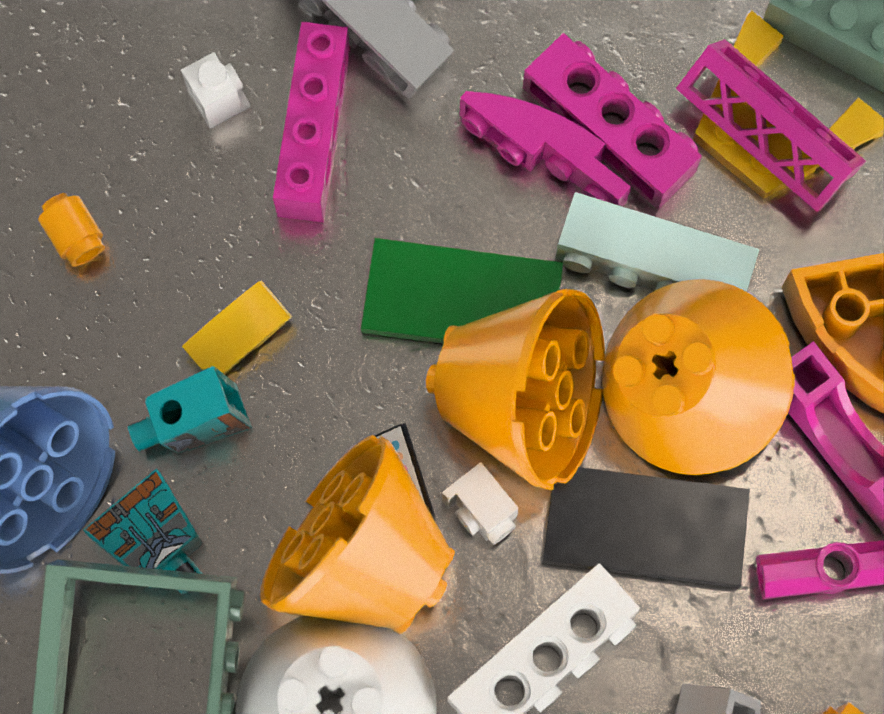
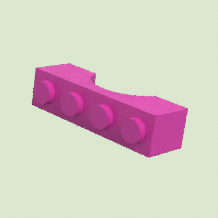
(836, 431)

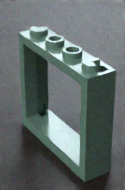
(57, 621)

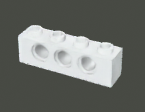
(592, 595)

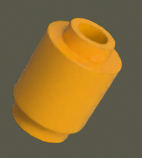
(71, 229)

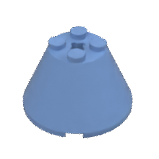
(50, 468)

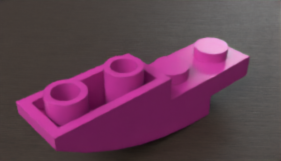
(532, 133)

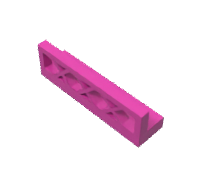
(781, 111)

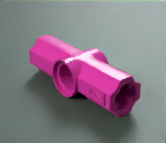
(803, 570)

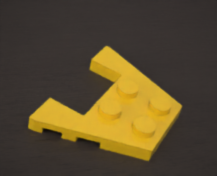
(756, 43)

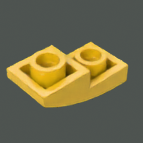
(238, 329)

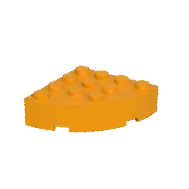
(844, 315)

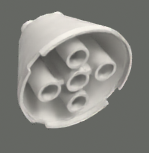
(328, 658)

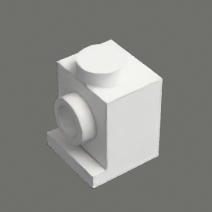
(215, 89)
(482, 504)

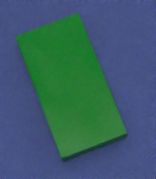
(426, 288)

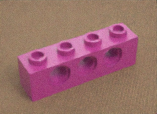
(312, 122)
(651, 176)

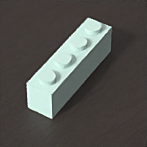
(646, 248)

